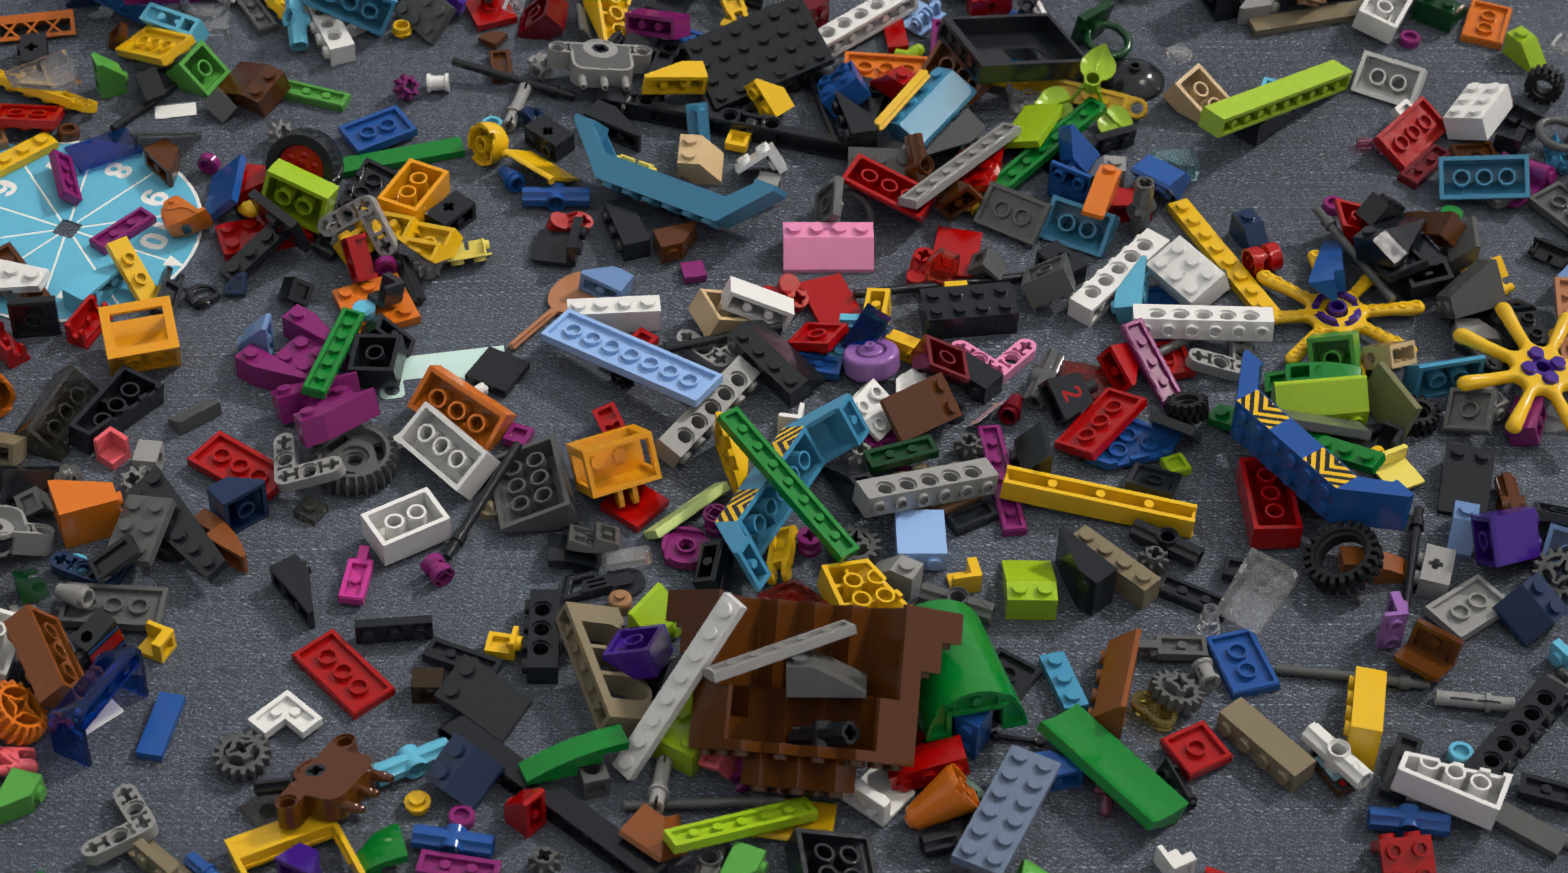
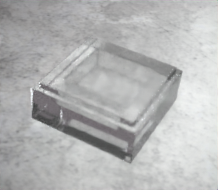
(1179, 53)

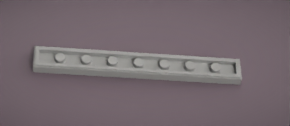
(959, 165)

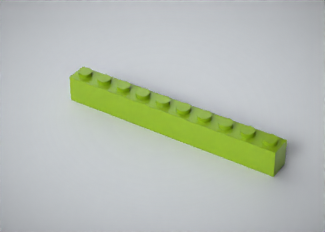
(1274, 98)

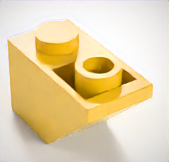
(768, 97)

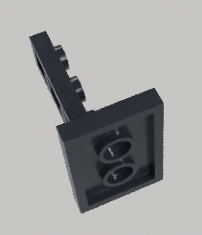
(278, 229)

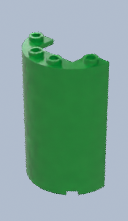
(968, 680)

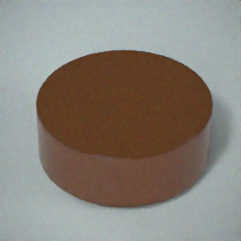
(68, 132)

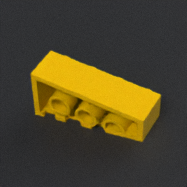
(1365, 713)

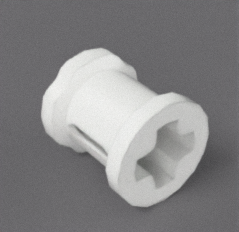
(438, 82)

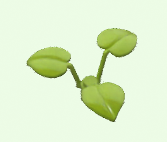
(1095, 67)

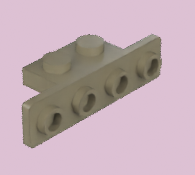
(154, 858)

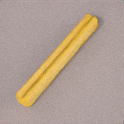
(901, 99)

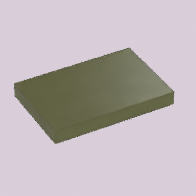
(1391, 400)

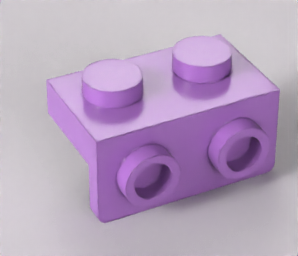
(1393, 622)

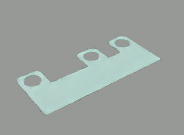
(457, 362)

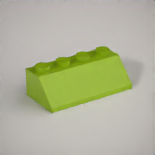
(1331, 397)

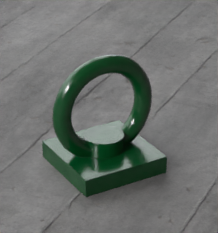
(1093, 23)

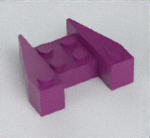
(294, 360)
(325, 419)

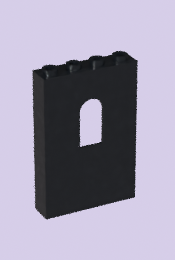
(981, 42)

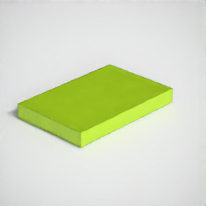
(1035, 125)

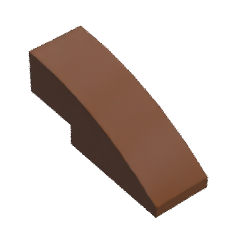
(224, 539)
(1392, 571)

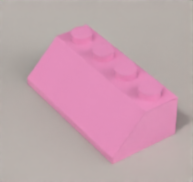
(828, 247)

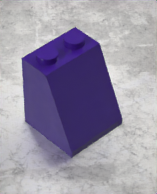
(1506, 536)

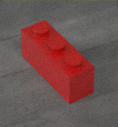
(929, 762)

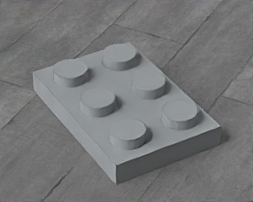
(1465, 608)

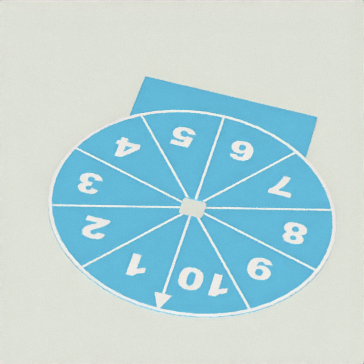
(109, 192)

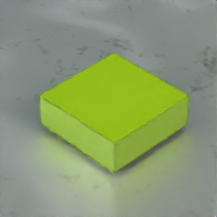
(1176, 463)

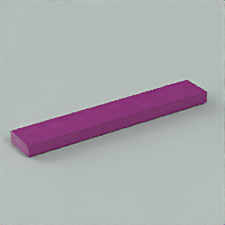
(994, 449)

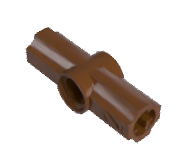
(918, 164)
(1508, 492)

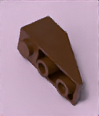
(1441, 227)

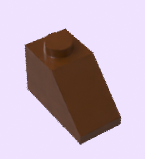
(163, 160)
(956, 199)
(674, 241)

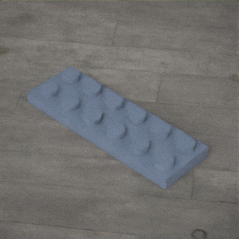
(1006, 812)

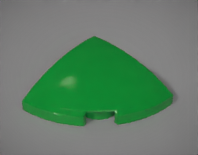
(383, 849)

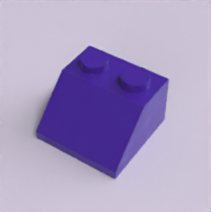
(640, 651)

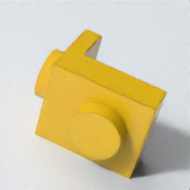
(503, 644)

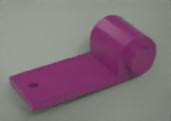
(1540, 178)

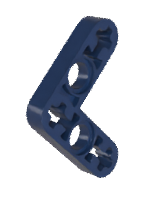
(76, 562)

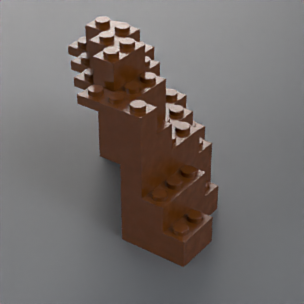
(755, 716)

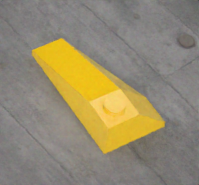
(607, 16)
(731, 457)

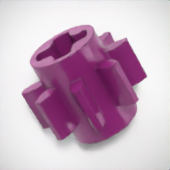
(400, 89)

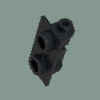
(1524, 116)
(1544, 248)
(1172, 775)

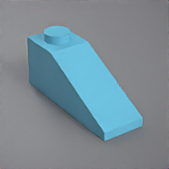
(169, 19)
(99, 283)
(1131, 291)

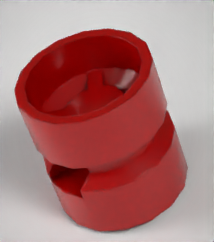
(1265, 257)

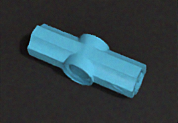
(297, 23)
(411, 760)

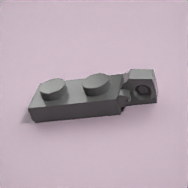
(1173, 647)

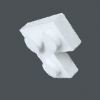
(284, 711)

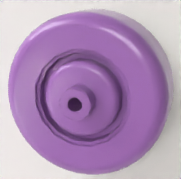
(871, 360)

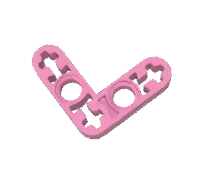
(1013, 353)

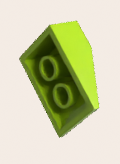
(1029, 590)

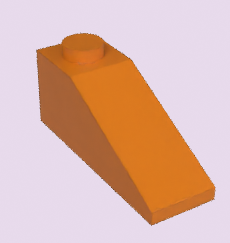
(1102, 192)

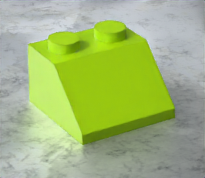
(652, 611)

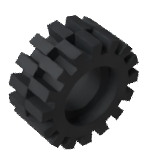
(1544, 74)
(1188, 407)
(1431, 417)

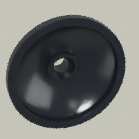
(1136, 79)

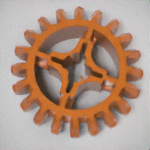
(21, 716)

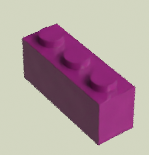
(657, 23)

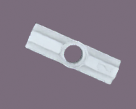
(1337, 756)

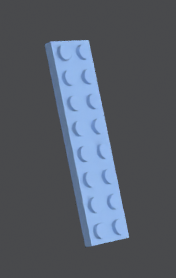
(632, 358)

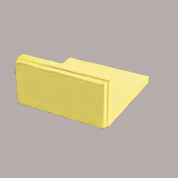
(1398, 468)

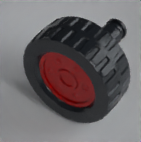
(310, 151)

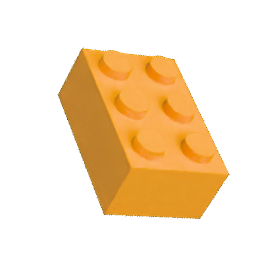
(415, 189)

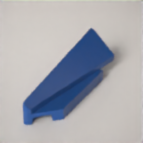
(1329, 270)

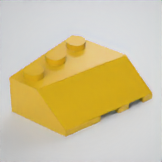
(857, 584)

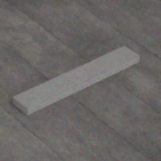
(779, 651)

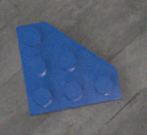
(1137, 443)

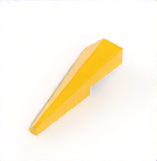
(427, 239)

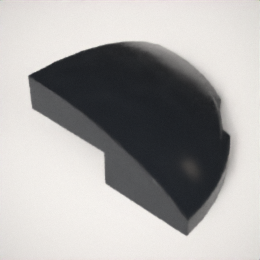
(561, 557)

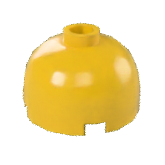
(487, 142)

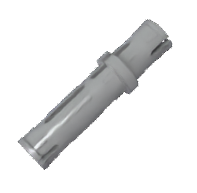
(517, 103)
(1504, 704)
(658, 790)

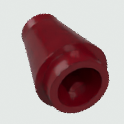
(1011, 409)

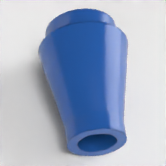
(512, 179)

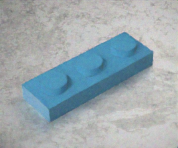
(1062, 681)

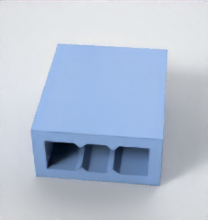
(921, 537)

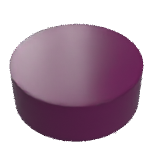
(1409, 39)
(209, 163)
(1328, 205)
(385, 264)
(462, 815)

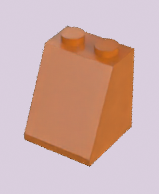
(84, 510)

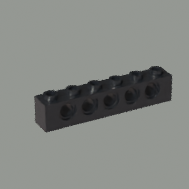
(1521, 727)

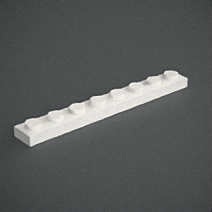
(679, 685)

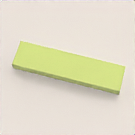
(686, 510)

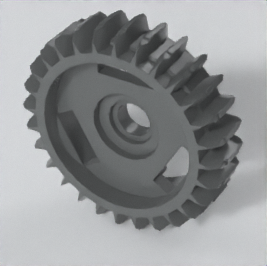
(360, 445)

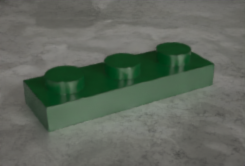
(900, 454)

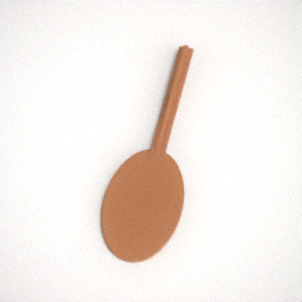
(557, 301)

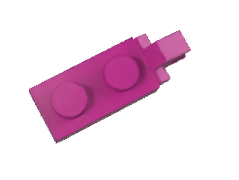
(357, 578)

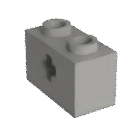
(1435, 571)

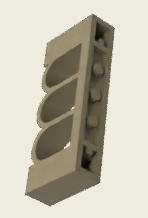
(585, 623)

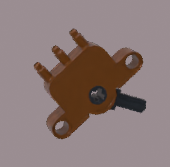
(325, 785)

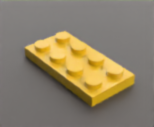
(156, 45)

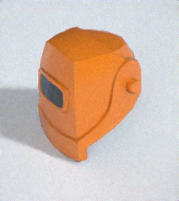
(183, 218)

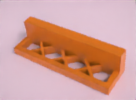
(33, 19)

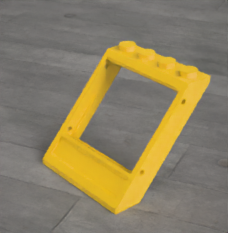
(269, 841)

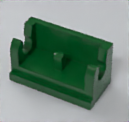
(29, 589)

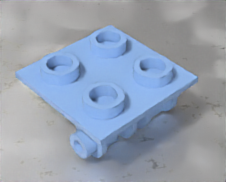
(921, 19)

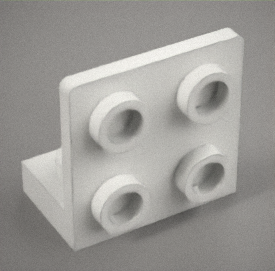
(763, 150)
(868, 403)
(875, 797)

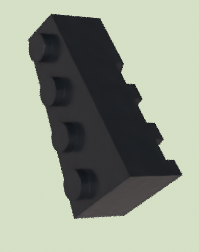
(118, 404)

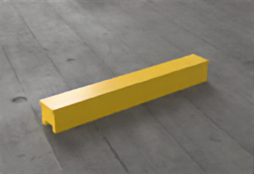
(1096, 500)

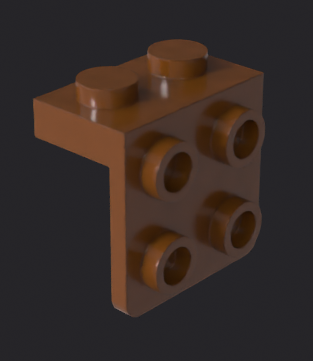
(1429, 651)

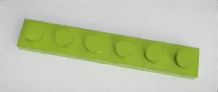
(740, 825)

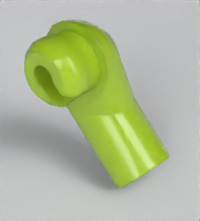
(917, 50)

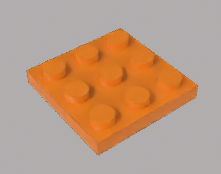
(402, 314)

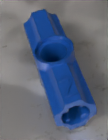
(556, 197)
(1408, 818)
(453, 840)

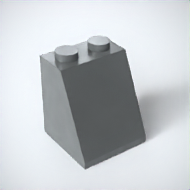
(1472, 291)

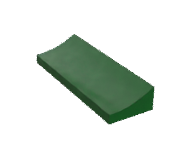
(1114, 768)

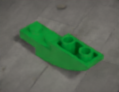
(1309, 370)

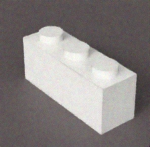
(756, 302)

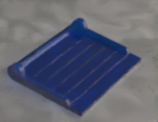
(103, 149)

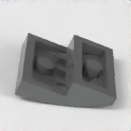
(600, 540)

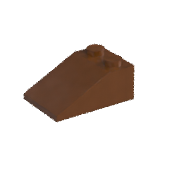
(256, 86)
(920, 407)

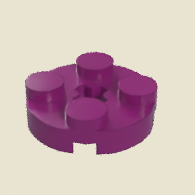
(673, 545)

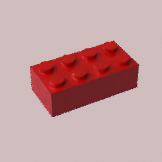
(1267, 507)

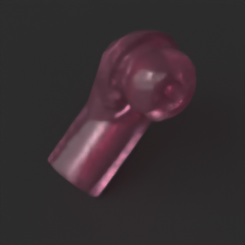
(1364, 143)
(1106, 802)

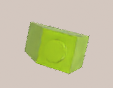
(1523, 48)

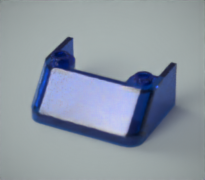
(90, 695)

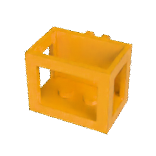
(140, 342)
(613, 463)

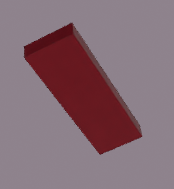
(1422, 167)

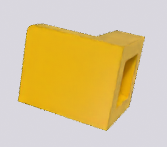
(969, 579)
(159, 642)

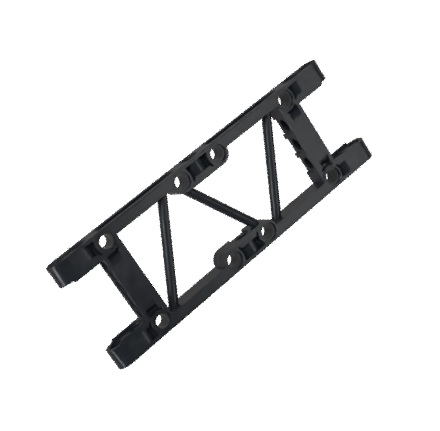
(762, 127)

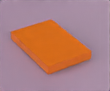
(1486, 24)

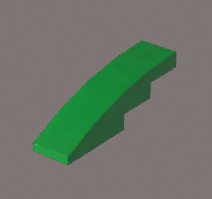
(565, 757)

